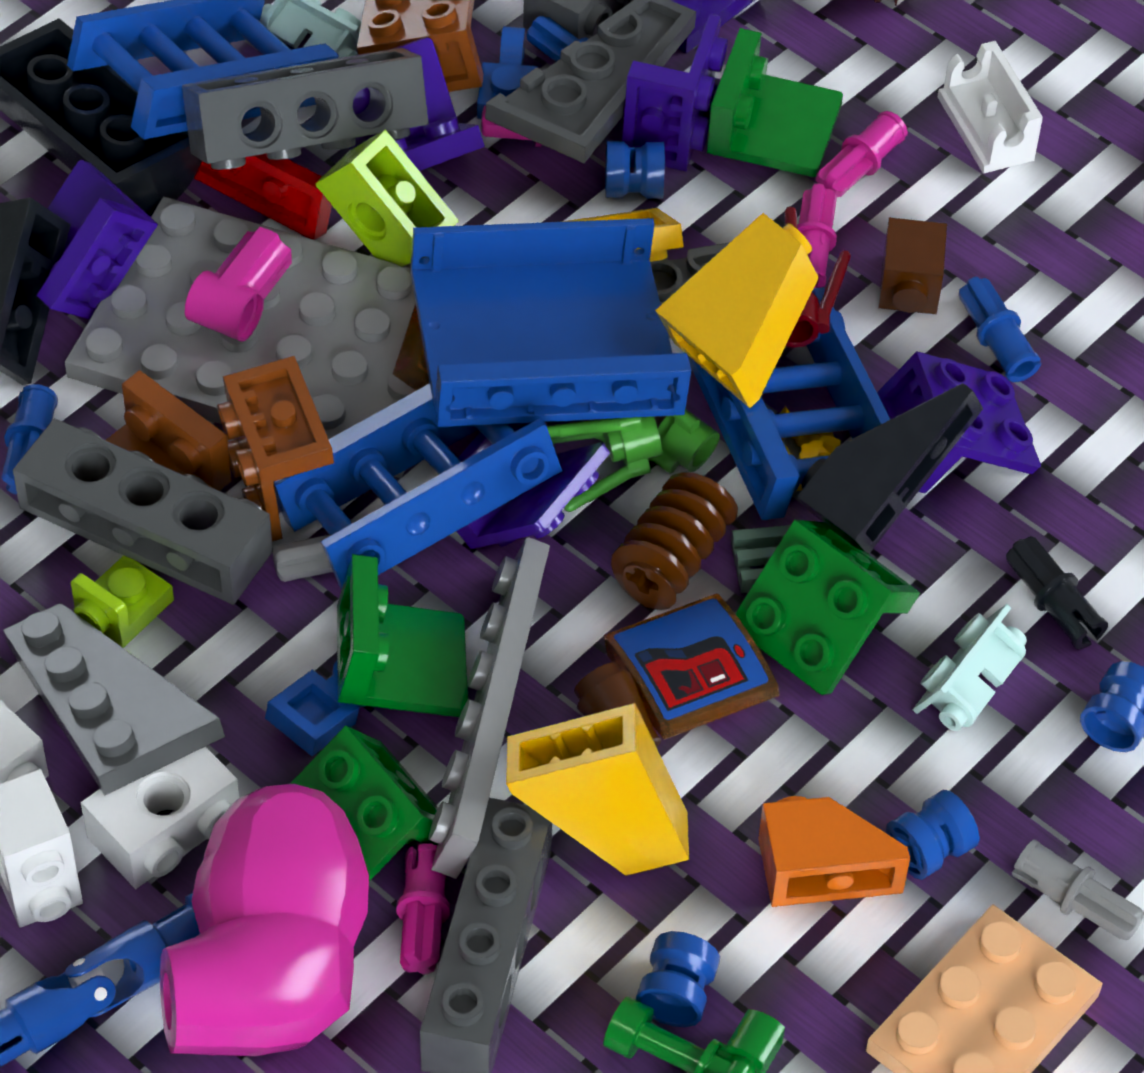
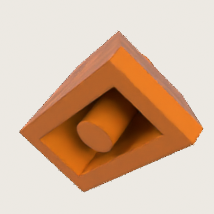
(826, 853)

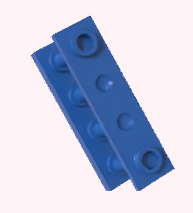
(165, 32)
(757, 432)
(411, 521)

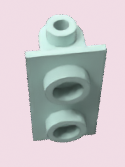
(295, 18)
(955, 682)

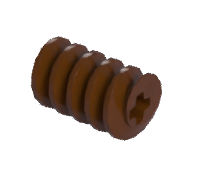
(672, 539)

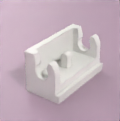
(991, 110)

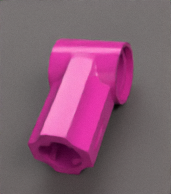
(235, 294)

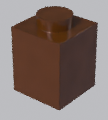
(913, 266)

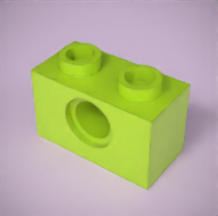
(383, 198)

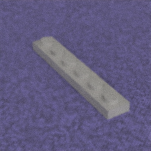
(485, 719)

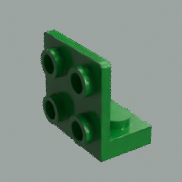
(769, 117)
(820, 603)
(397, 652)
(374, 792)

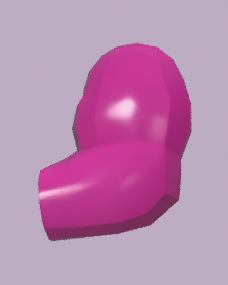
(275, 927)

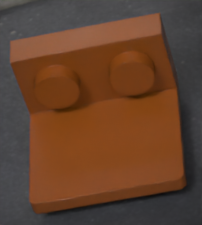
(446, 22)
(272, 431)
(171, 433)

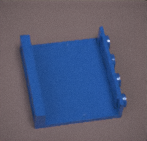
(544, 323)

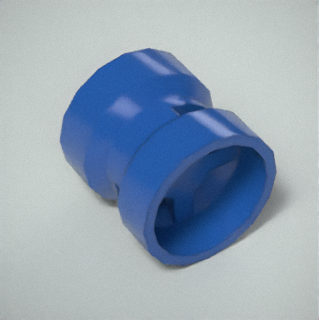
(648, 169)
(1117, 713)
(935, 832)
(678, 978)

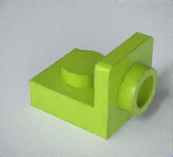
(121, 599)

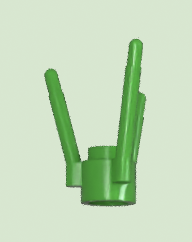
(626, 438)
(684, 442)

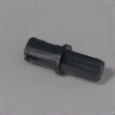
(1055, 591)

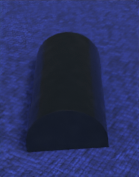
(89, 118)

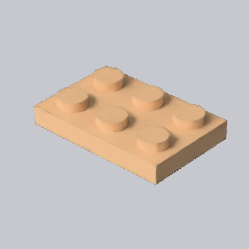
(987, 1005)

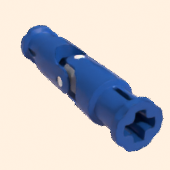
(63, 1003)

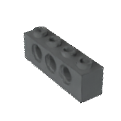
(218, 106)
(144, 510)
(486, 941)

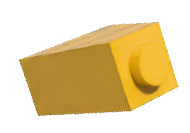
(743, 306)
(603, 788)

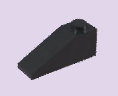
(29, 247)
(880, 471)

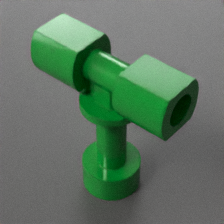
(748, 1050)

